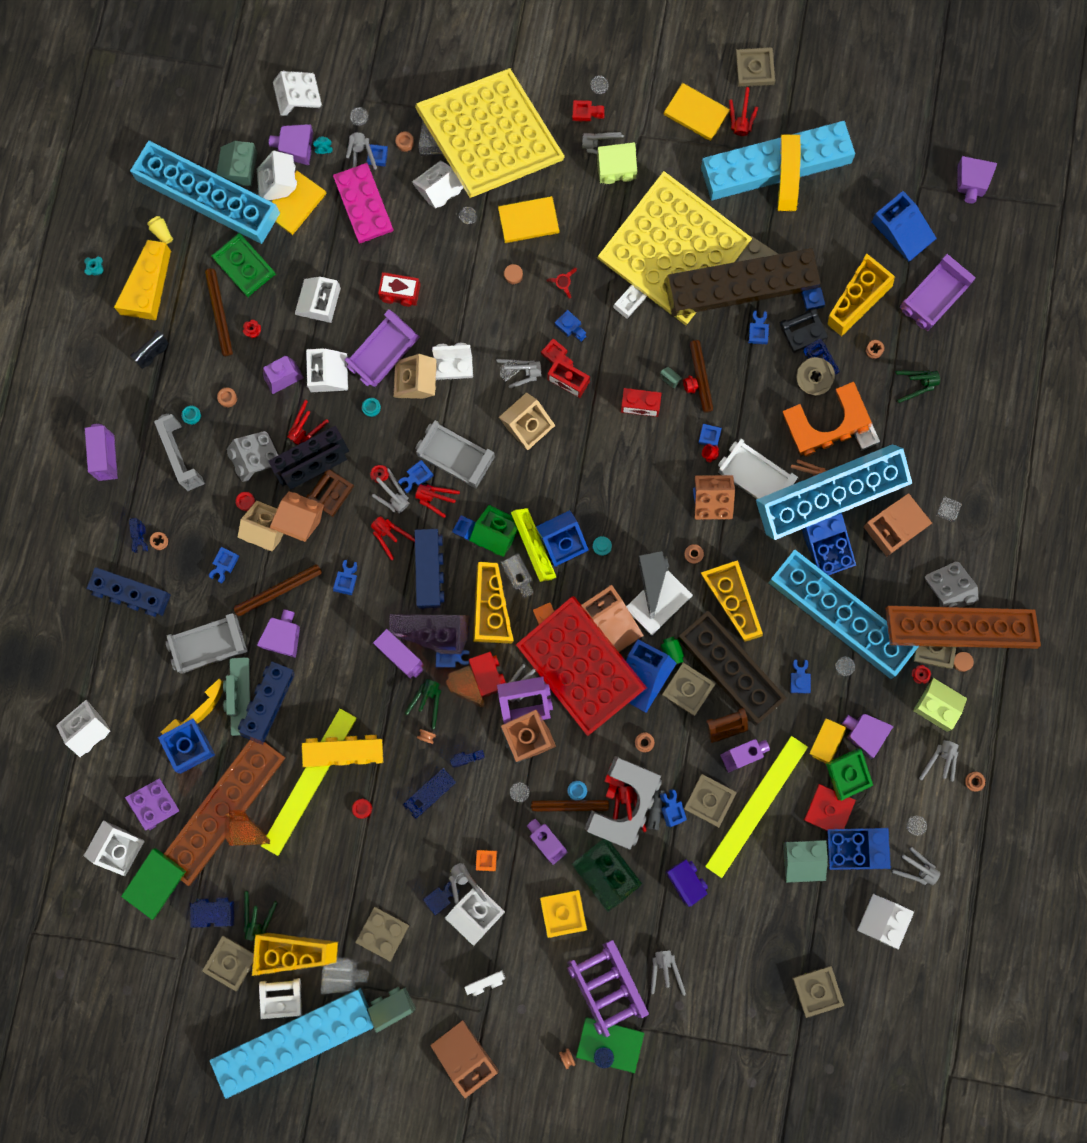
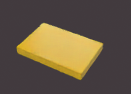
(696, 112)
(298, 204)
(528, 219)

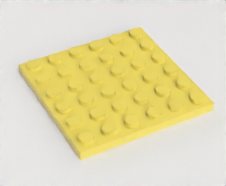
(489, 132)
(671, 235)

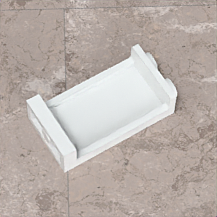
(754, 472)

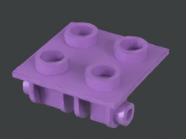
(152, 804)

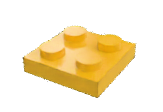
(563, 913)

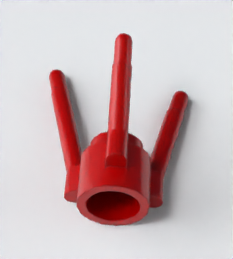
(742, 126)
(563, 281)
(296, 433)
(427, 492)
(382, 527)
(626, 796)

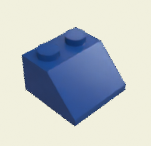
(562, 538)
(186, 746)

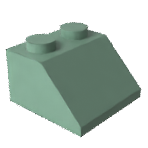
(237, 162)
(805, 861)
(391, 1009)

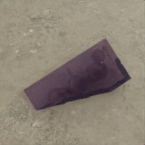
(438, 632)

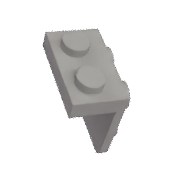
(251, 454)
(953, 586)

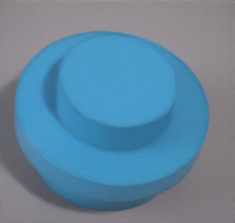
(577, 790)

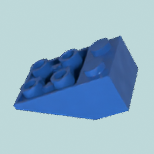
(904, 226)
(829, 544)
(653, 670)
(859, 849)

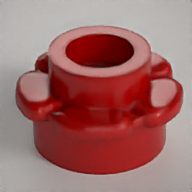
(256, 328)
(690, 384)
(710, 452)
(379, 469)
(926, 674)

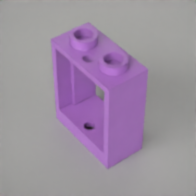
(101, 452)
(399, 654)
(523, 689)

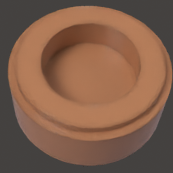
(404, 141)
(513, 274)
(227, 397)
(963, 661)

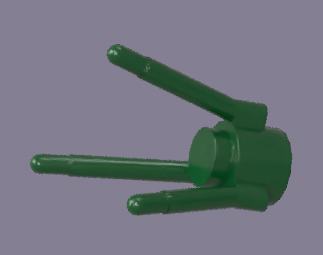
(928, 379)
(429, 689)
(253, 928)

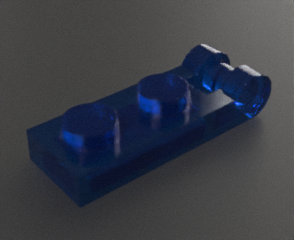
(430, 793)

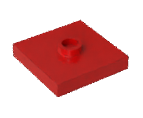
(827, 810)

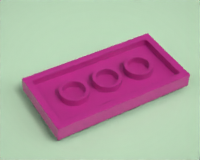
(363, 203)

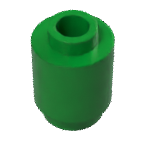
(673, 649)

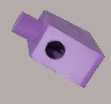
(295, 141)
(974, 177)
(281, 374)
(281, 635)
(867, 733)
(744, 754)
(551, 846)

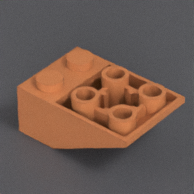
(897, 524)
(613, 618)
(464, 1059)

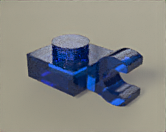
(137, 530)

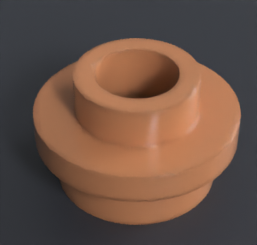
(694, 560)
(649, 738)
(980, 778)

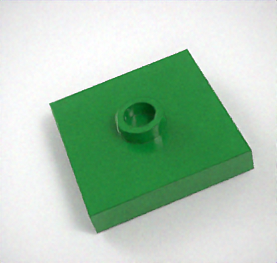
(849, 774)

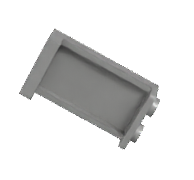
(454, 454)
(187, 479)
(206, 644)

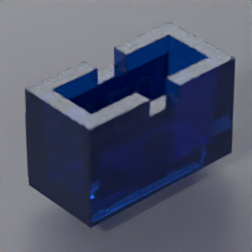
(205, 913)

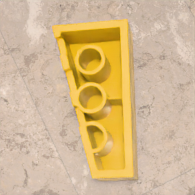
(145, 284)
(862, 292)
(732, 594)
(490, 613)
(342, 752)
(287, 952)

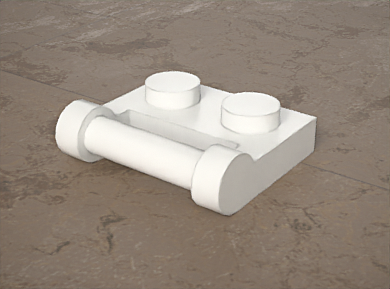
(280, 1005)

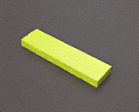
(533, 544)

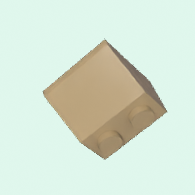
(415, 377)
(527, 421)
(256, 526)

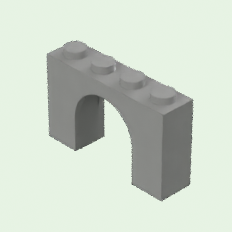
(622, 830)

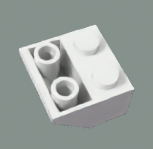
(318, 298)
(326, 370)

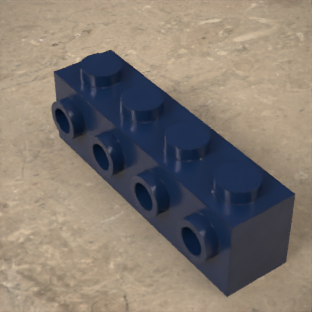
(428, 568)
(128, 591)
(266, 702)

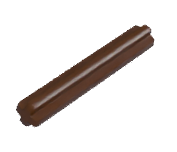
(701, 376)
(570, 805)

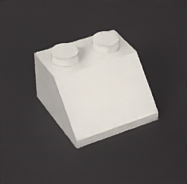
(276, 176)
(438, 184)
(82, 729)
(113, 848)
(474, 916)
(885, 921)

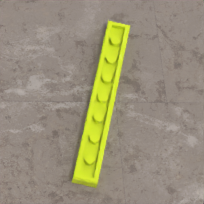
(305, 789)
(756, 807)

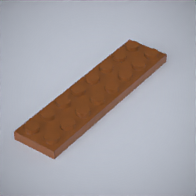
(962, 627)
(233, 791)

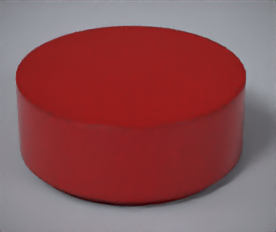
(245, 501)
(362, 808)

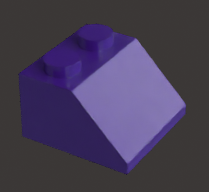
(687, 883)

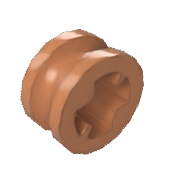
(874, 343)
(156, 536)
(426, 736)
(567, 1058)

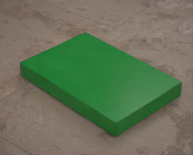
(243, 265)
(153, 883)
(623, 1042)

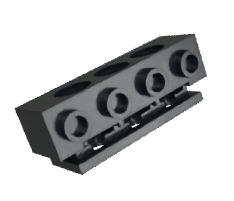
(293, 467)

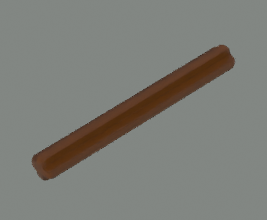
(218, 311)
(277, 590)

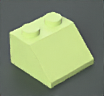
(617, 163)
(941, 705)

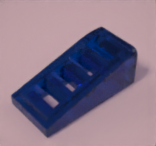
(822, 350)

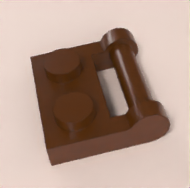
(335, 493)
(727, 725)

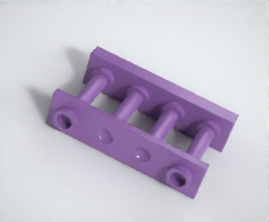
(627, 989)

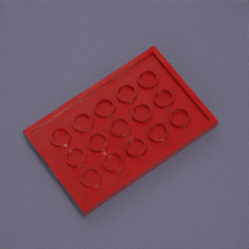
(581, 666)

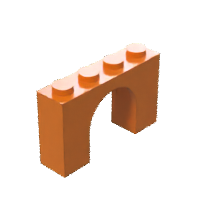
(809, 439)

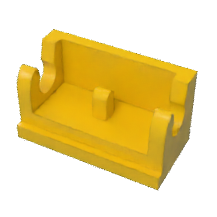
(828, 741)

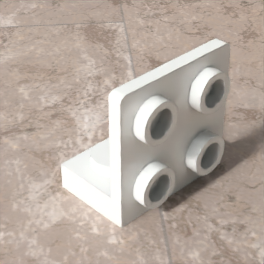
(296, 90)
(453, 361)

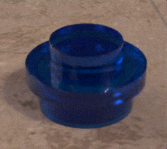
(603, 1057)

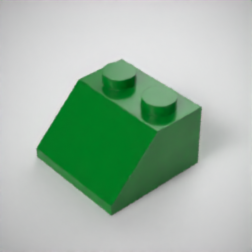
(494, 531)

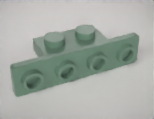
(237, 692)

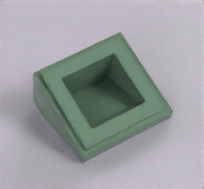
(670, 377)

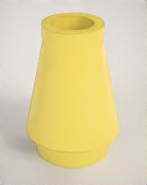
(159, 229)

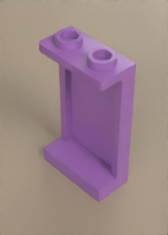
(937, 293)
(382, 349)

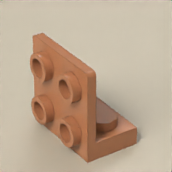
(714, 497)

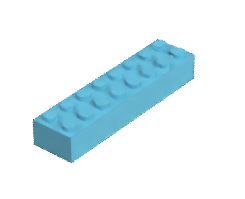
(760, 163)
(205, 192)
(834, 491)
(840, 613)
(292, 1043)

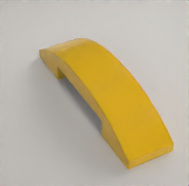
(789, 173)
(214, 692)

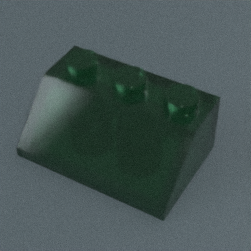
(607, 874)

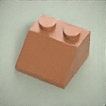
(297, 516)

